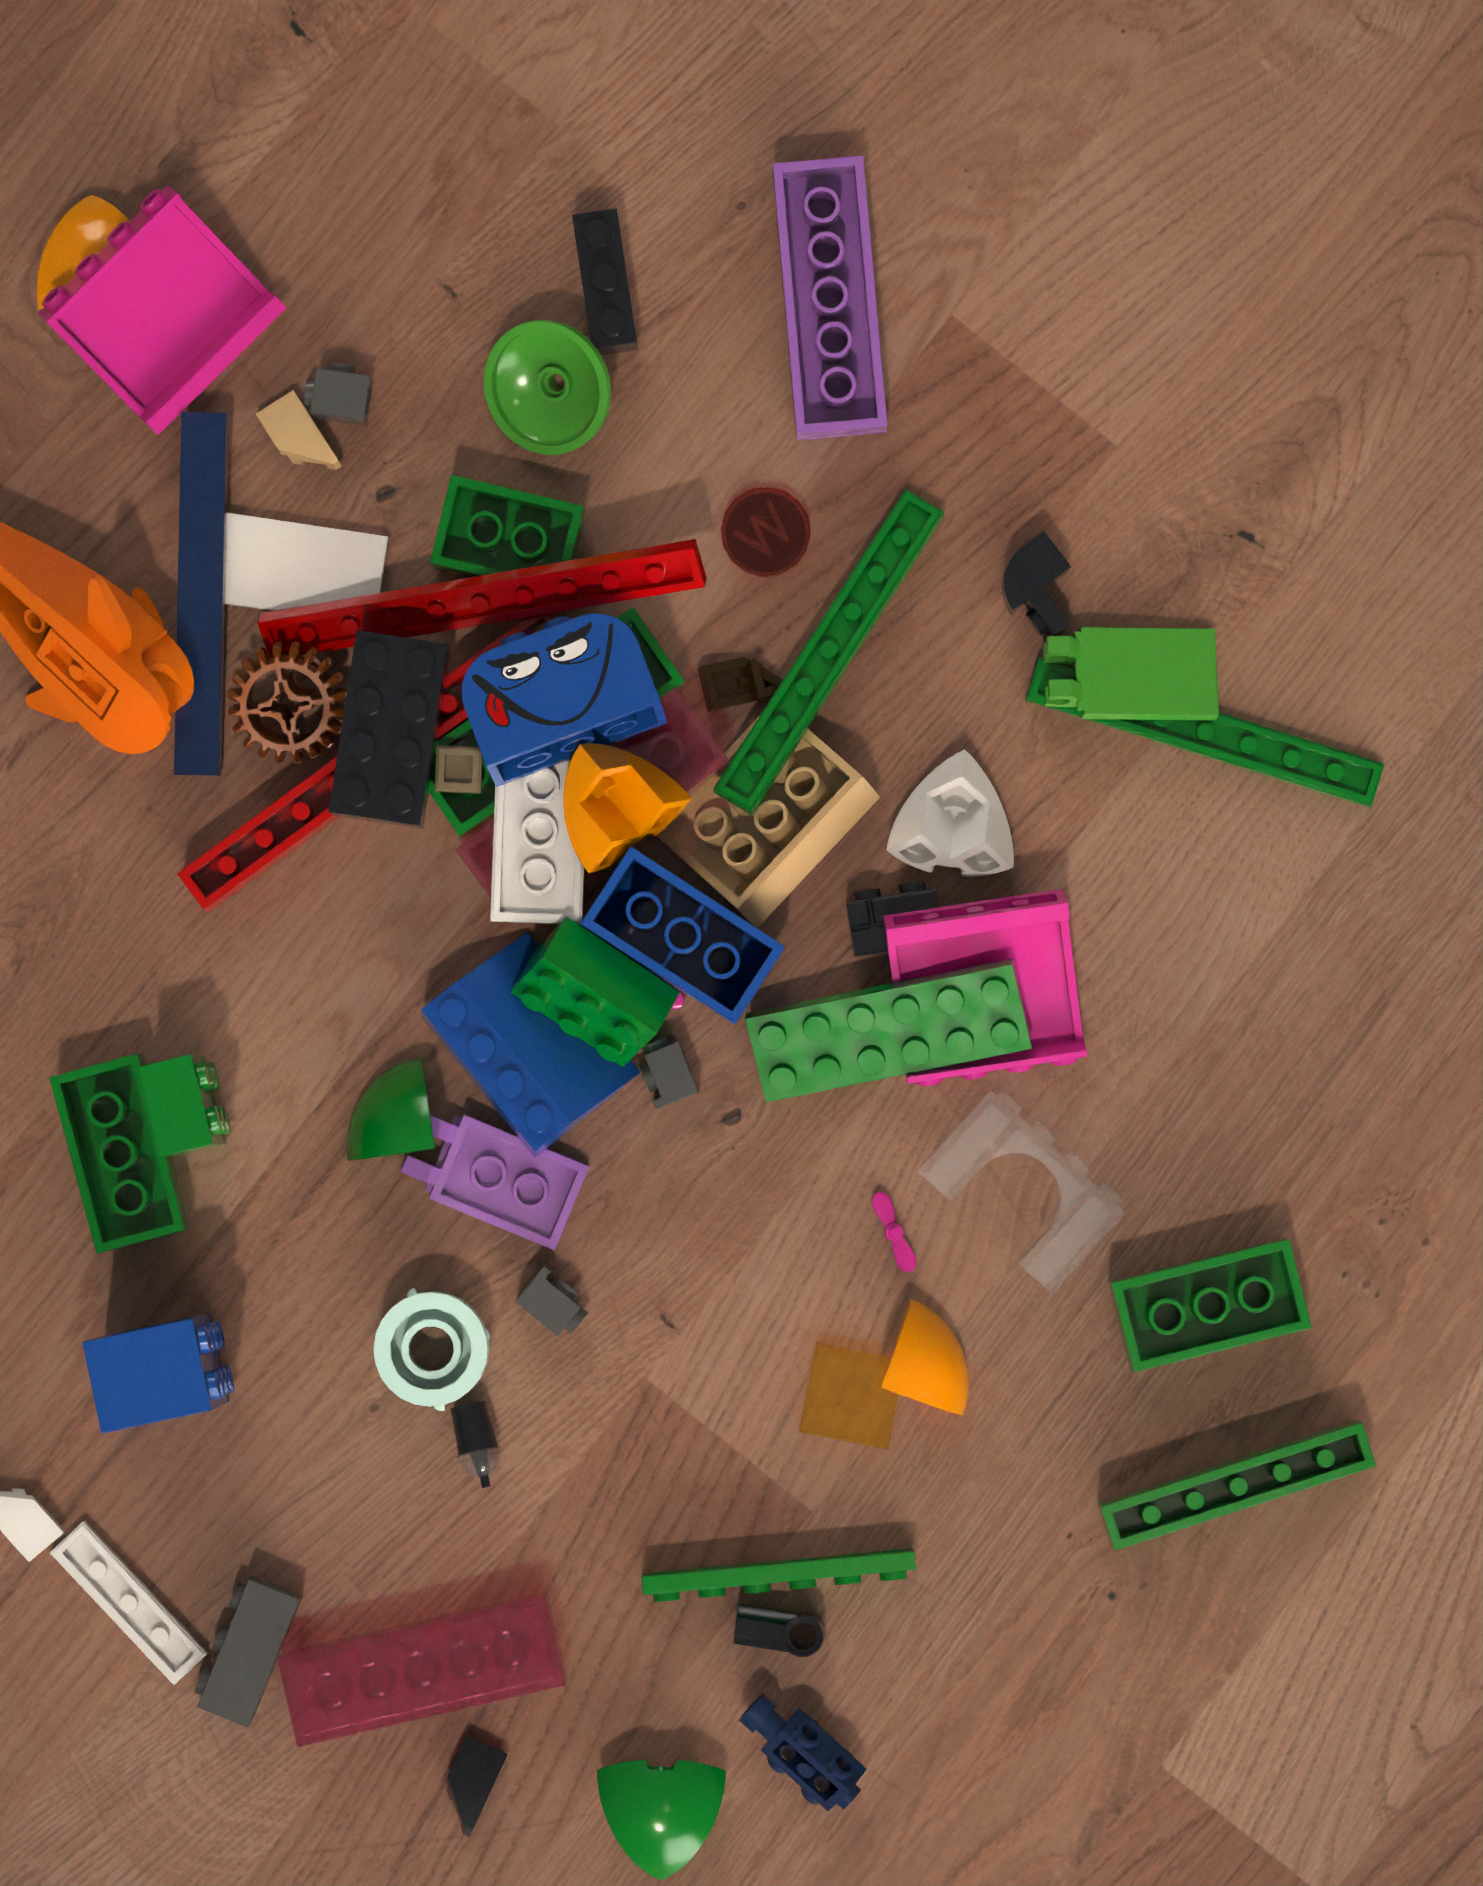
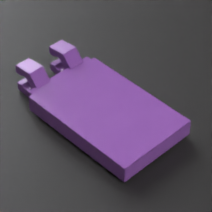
(500, 1180)

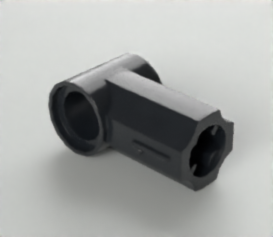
(773, 1629)

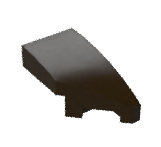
(736, 683)

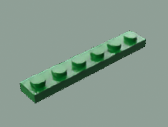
(798, 1572)

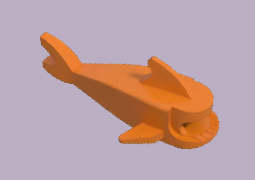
(90, 646)

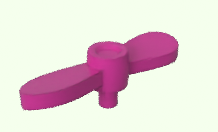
(894, 1232)

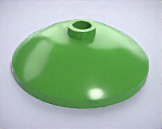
(525, 393)

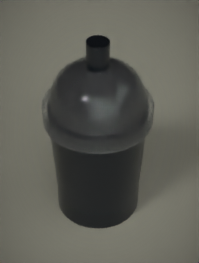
(476, 1441)

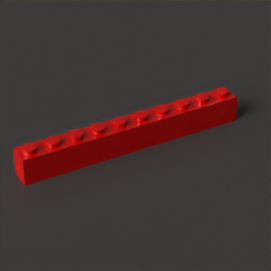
(303, 809)

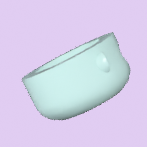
(394, 1355)

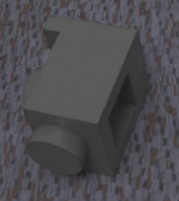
(667, 1072)
(552, 1303)

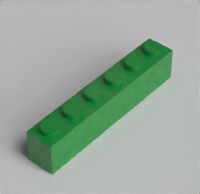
(1236, 1484)

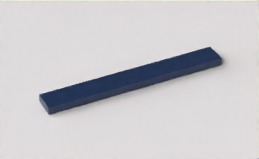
(202, 589)

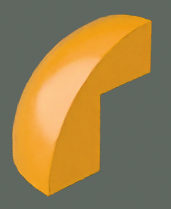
(76, 235)
(615, 802)
(928, 1362)

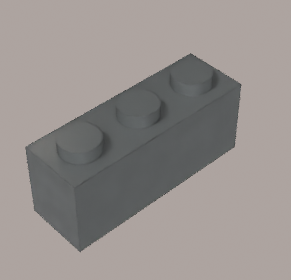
(247, 1650)

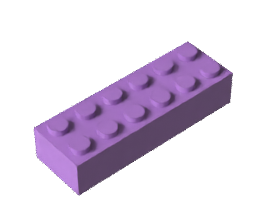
(829, 298)

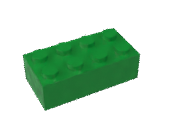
(114, 1155)
(1209, 1305)

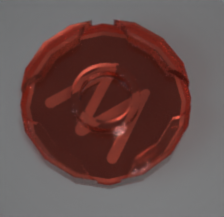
(765, 532)

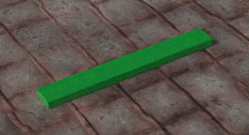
(828, 652)
(1242, 746)

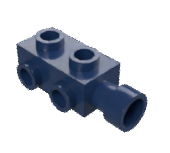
(809, 1754)

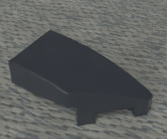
(473, 1779)

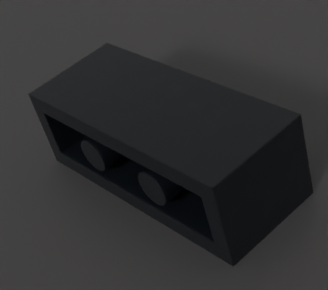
(605, 281)

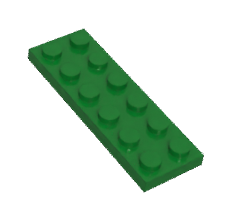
(889, 1030)

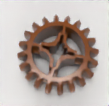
(285, 681)

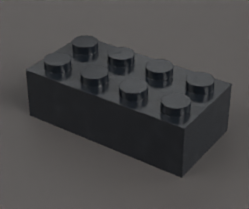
(389, 729)

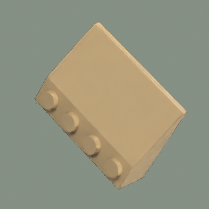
(767, 855)

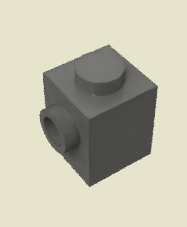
(339, 394)

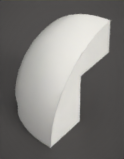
(954, 822)

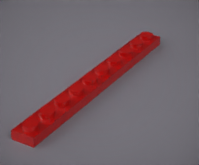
(489, 598)

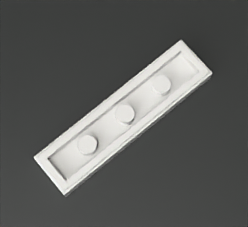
(129, 1602)

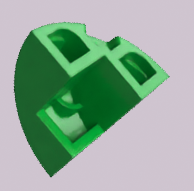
(392, 1115)
(661, 1810)

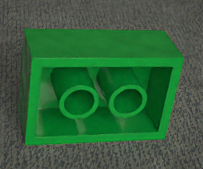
(502, 529)
(594, 992)
(183, 1105)

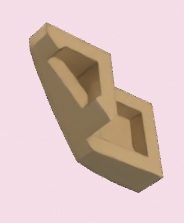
(296, 432)

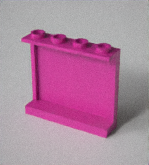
(160, 309)
(1020, 928)

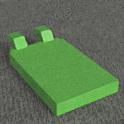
(1136, 673)

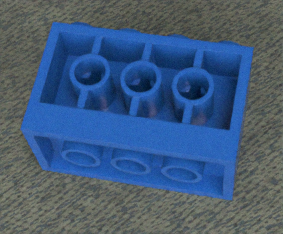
(158, 1372)

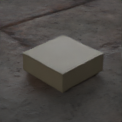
(458, 769)

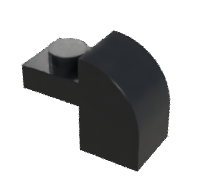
(1026, 577)

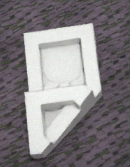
(27, 1523)

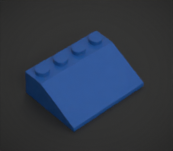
(519, 1056)

